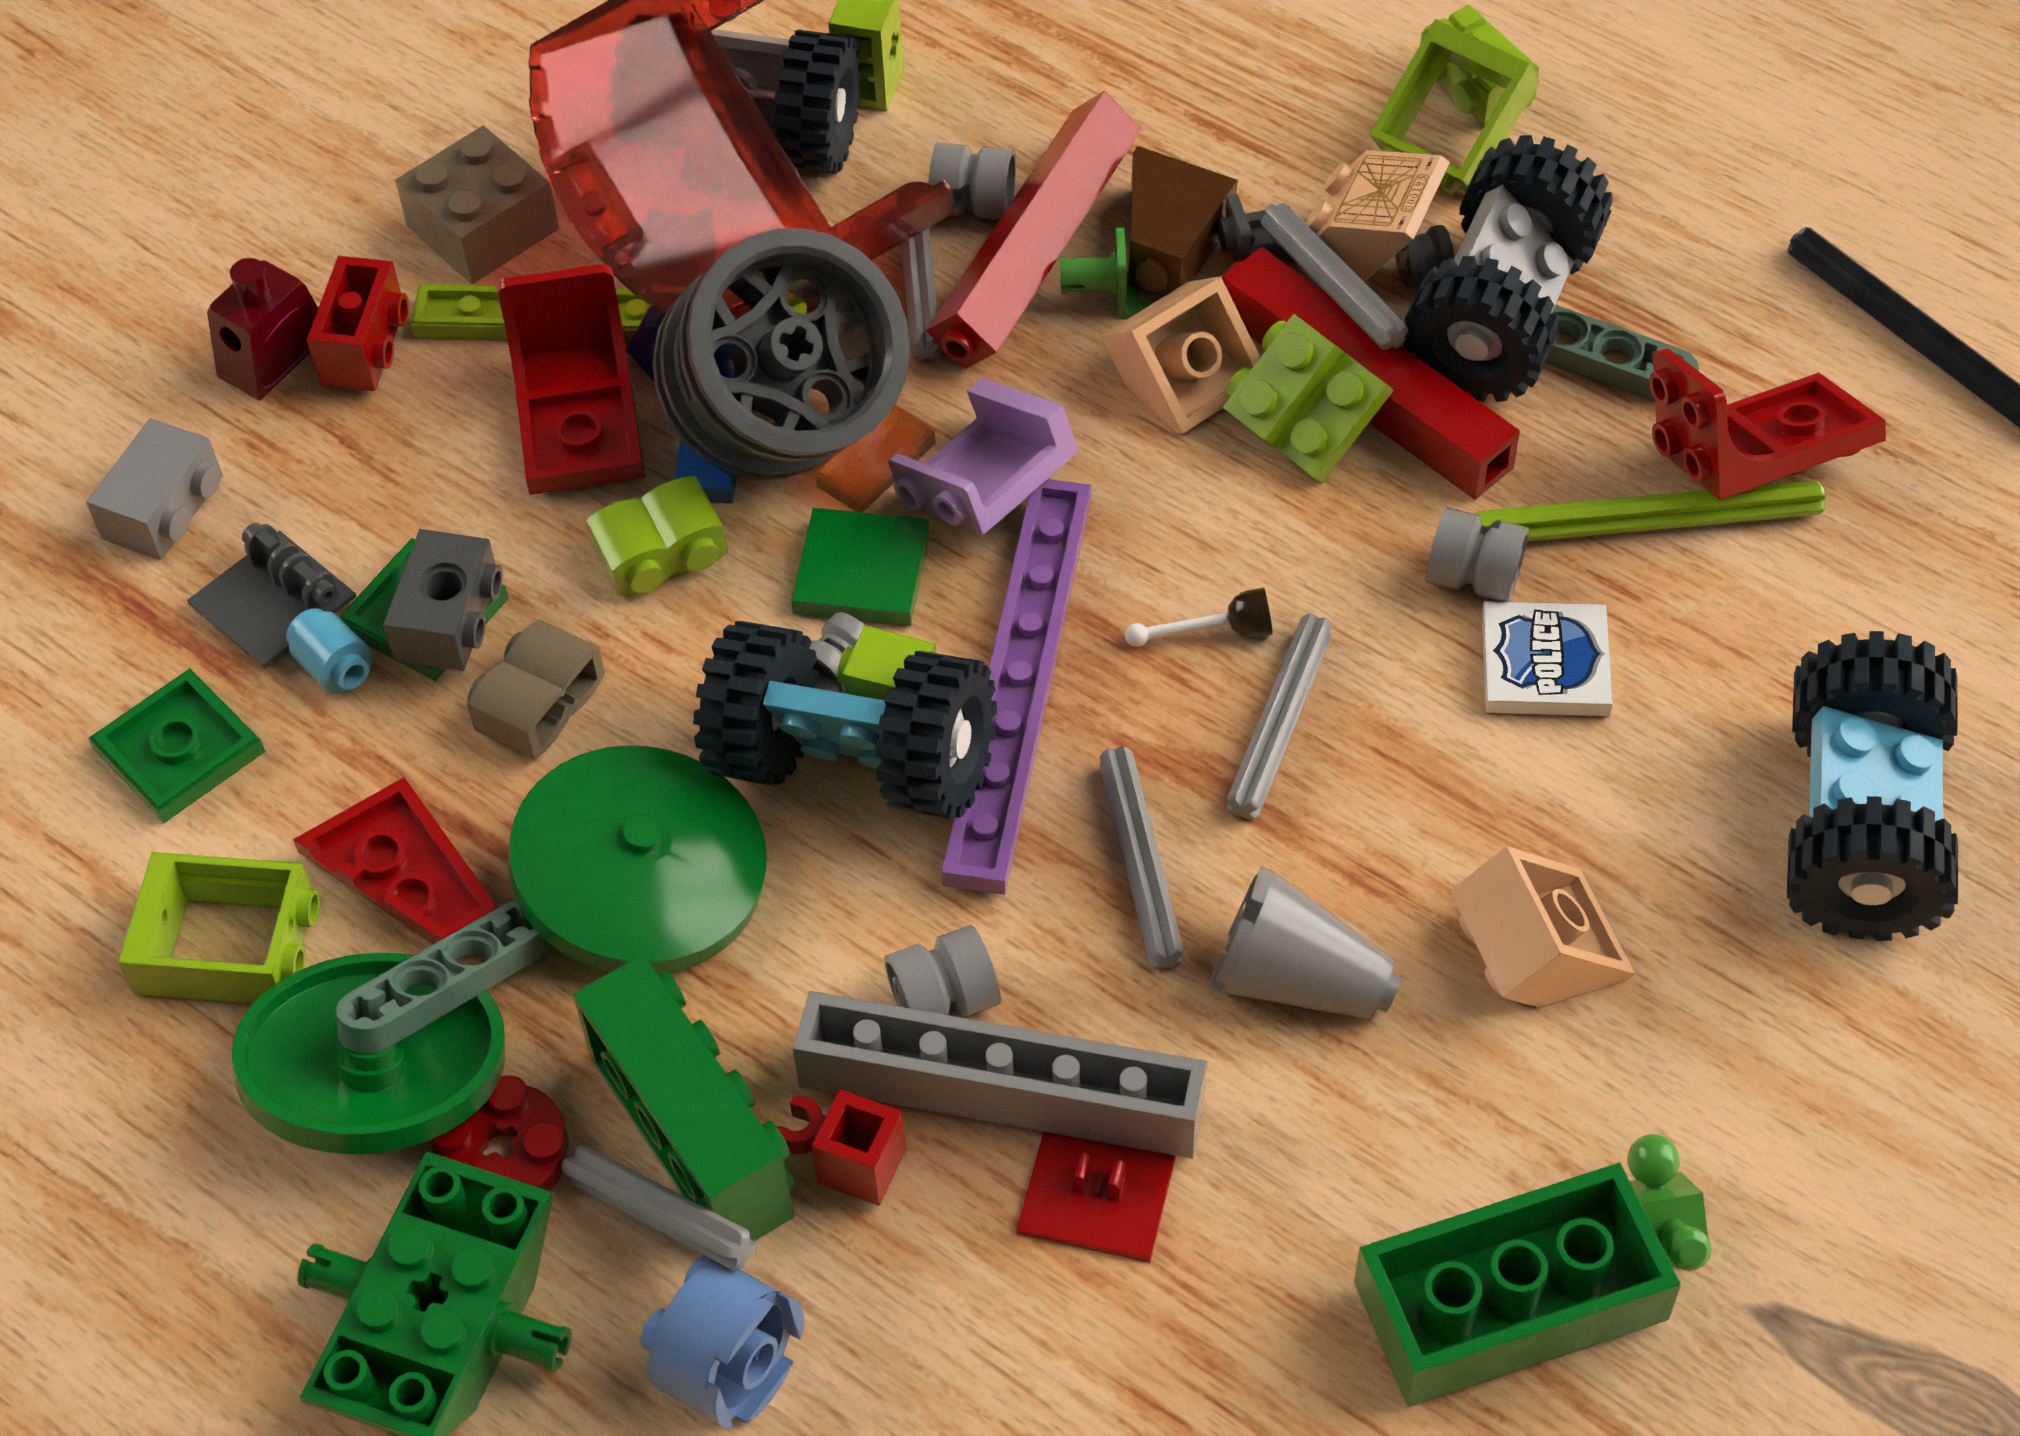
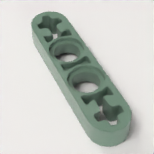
(1598, 337)
(383, 1014)

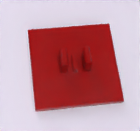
(1096, 1196)

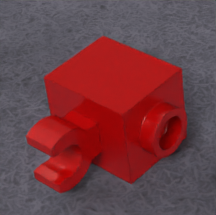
(851, 1146)

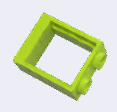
(1452, 45)
(159, 912)

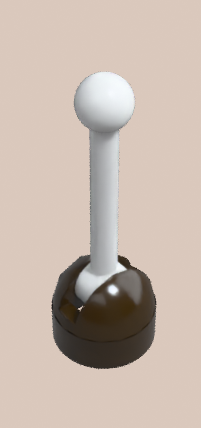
(1245, 614)

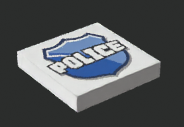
(1546, 659)

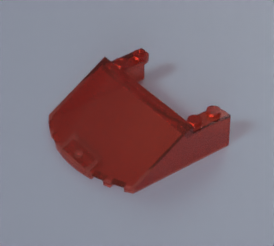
(671, 155)

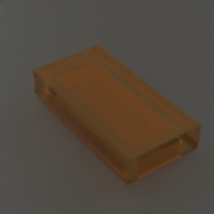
(862, 469)

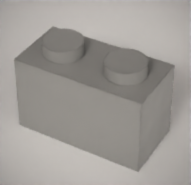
(155, 489)

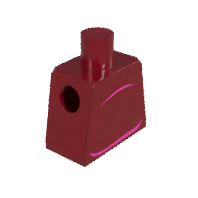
(260, 326)

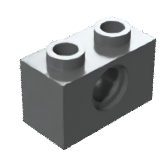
(442, 600)

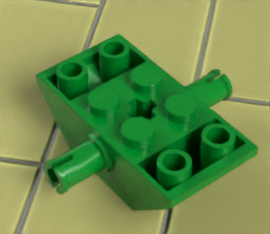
(434, 1302)

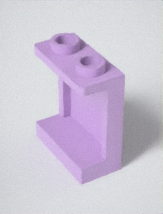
(991, 462)

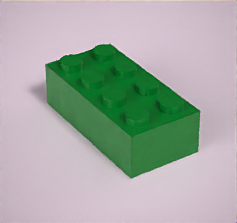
(683, 1098)
(1515, 1284)

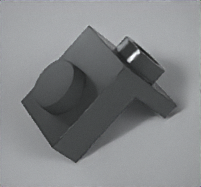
(1243, 233)

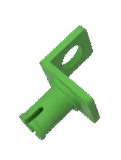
(1103, 275)

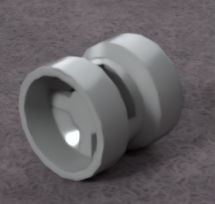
(837, 634)

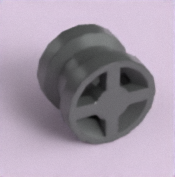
(1423, 254)

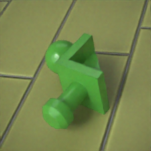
(1670, 1201)

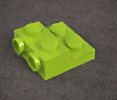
(1305, 397)

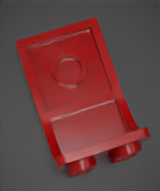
(571, 379)
(1758, 437)

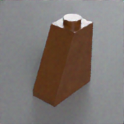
(1172, 219)

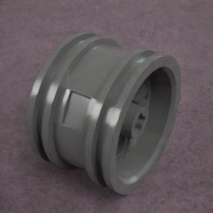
(845, 346)

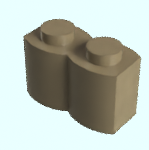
(535, 688)

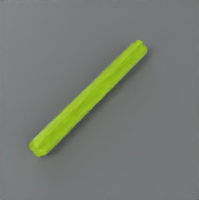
(1662, 511)

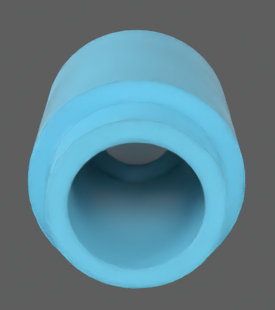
(329, 650)

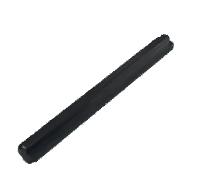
(1908, 322)

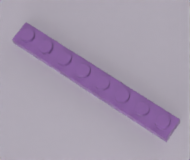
(1022, 670)

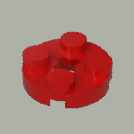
(518, 1112)

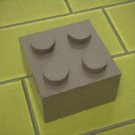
(477, 204)

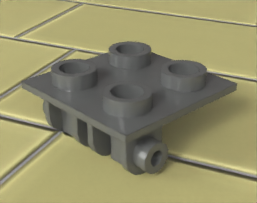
(266, 592)

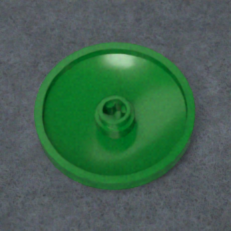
(636, 859)
(346, 1102)

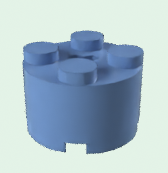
(722, 1342)

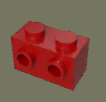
(357, 323)

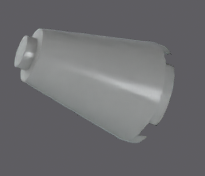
(1301, 955)

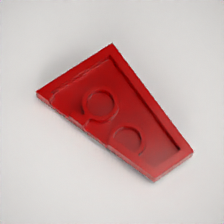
(399, 862)

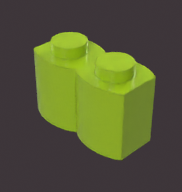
(657, 536)

